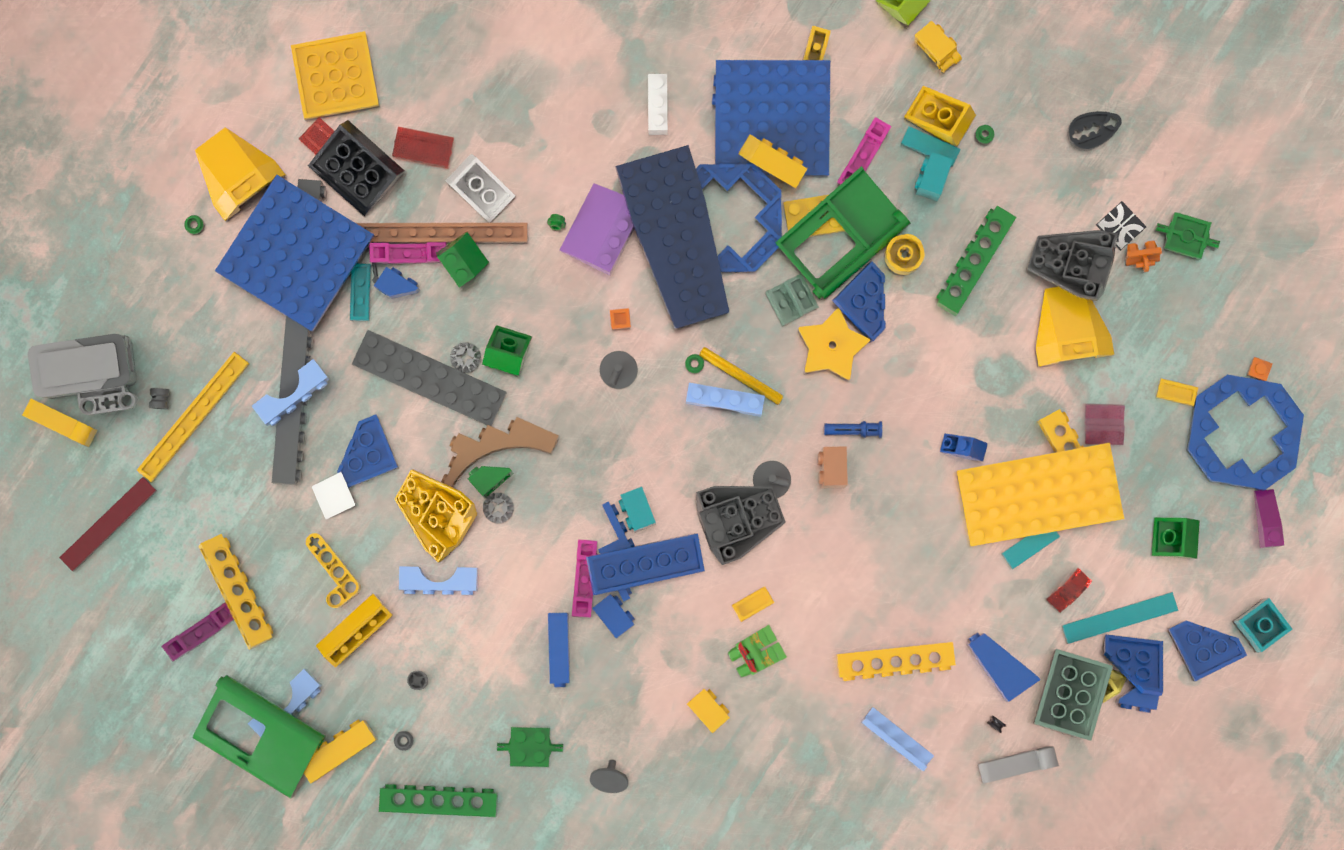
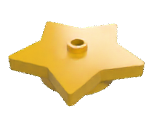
(821, 355)

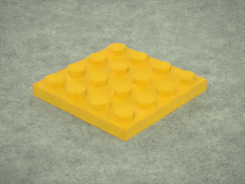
(335, 75)

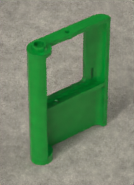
(865, 217)
(283, 747)

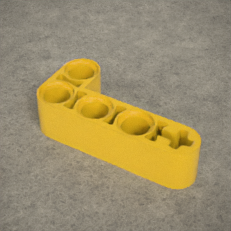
(59, 422)
(330, 567)

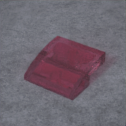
(1104, 424)

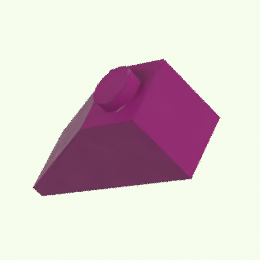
(1268, 519)

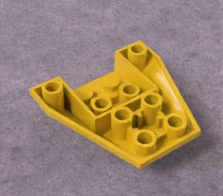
(234, 171)
(1070, 329)
(435, 513)

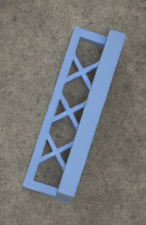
(897, 739)

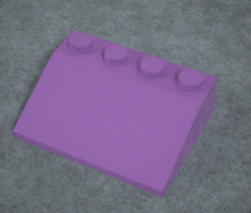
(600, 230)

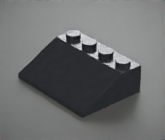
(355, 167)

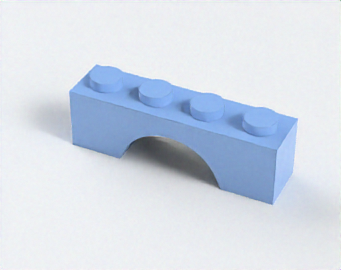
(310, 378)
(724, 398)
(464, 580)
(303, 688)

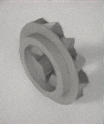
(470, 364)
(498, 517)

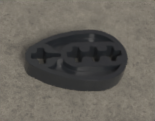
(1086, 121)

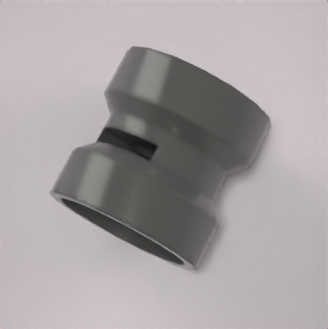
(159, 398)
(414, 680)

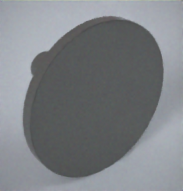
(618, 369)
(773, 474)
(609, 779)

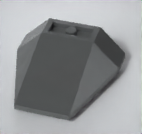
(1075, 261)
(737, 518)

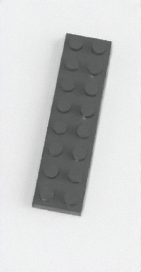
(429, 378)

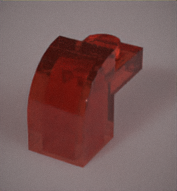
(1069, 590)

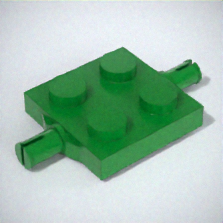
(1187, 235)
(529, 747)

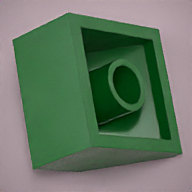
(462, 259)
(506, 350)
(488, 479)
(1175, 537)

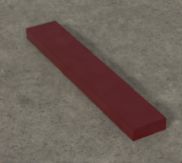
(108, 524)

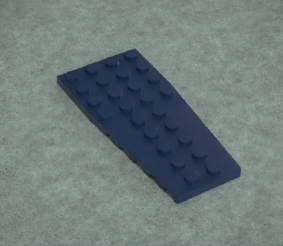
(675, 233)

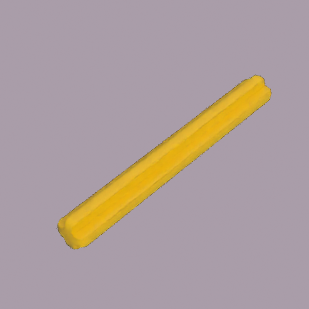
(741, 375)

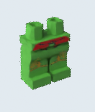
(751, 653)

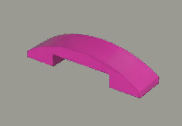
(867, 148)
(405, 253)
(582, 589)

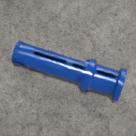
(829, 429)

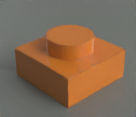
(620, 319)
(1259, 369)

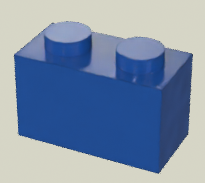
(613, 615)

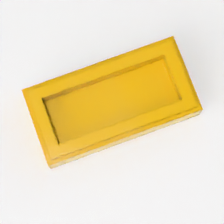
(1177, 392)
(753, 604)

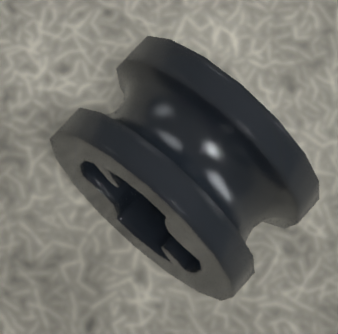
(996, 724)

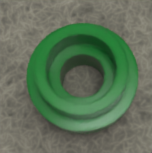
(980, 138)
(194, 218)
(556, 222)
(694, 357)

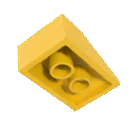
(941, 115)

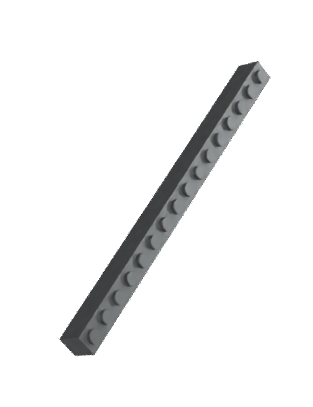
(295, 356)

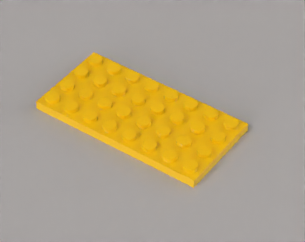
(1040, 494)

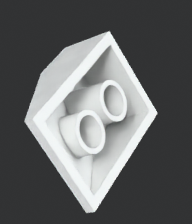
(480, 188)

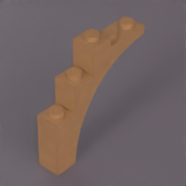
(521, 435)

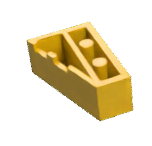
(773, 161)

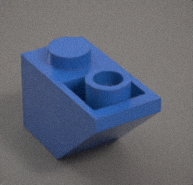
(394, 285)
(964, 447)
(1135, 698)

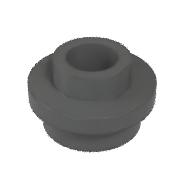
(399, 745)

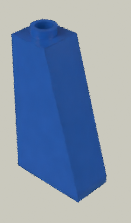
(559, 649)
(1002, 668)

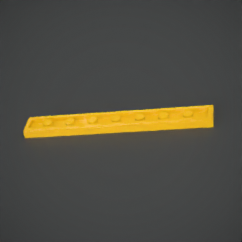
(193, 417)

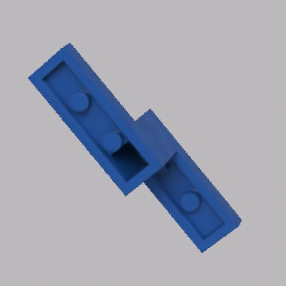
(621, 543)

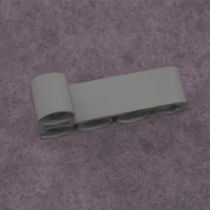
(1018, 764)

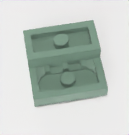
(791, 299)

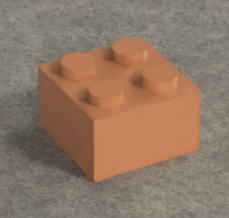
(833, 467)

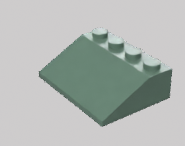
(1073, 694)

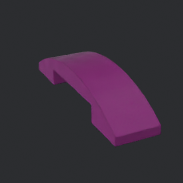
(198, 633)

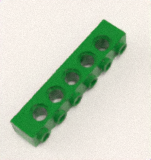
(1004, 221)
(388, 804)

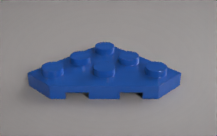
(865, 301)
(367, 453)
(1205, 648)
(1138, 661)

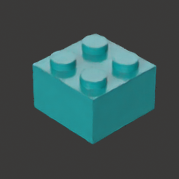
(934, 176)
(638, 510)
(1263, 625)

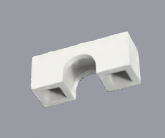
(657, 104)

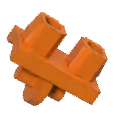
(1143, 258)

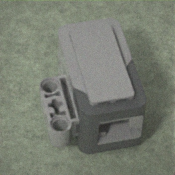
(85, 369)

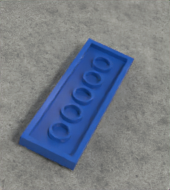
(645, 564)

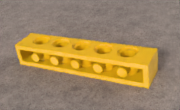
(1057, 442)
(251, 637)
(944, 650)

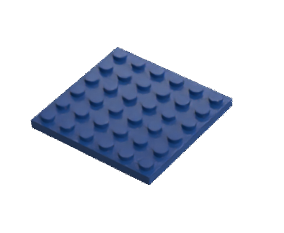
(774, 102)
(294, 253)

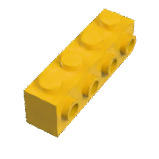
(354, 630)
(339, 750)

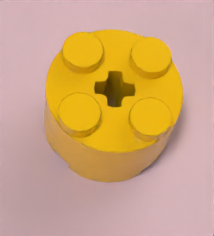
(894, 251)

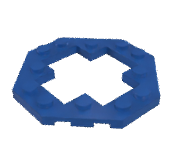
(769, 217)
(1239, 473)

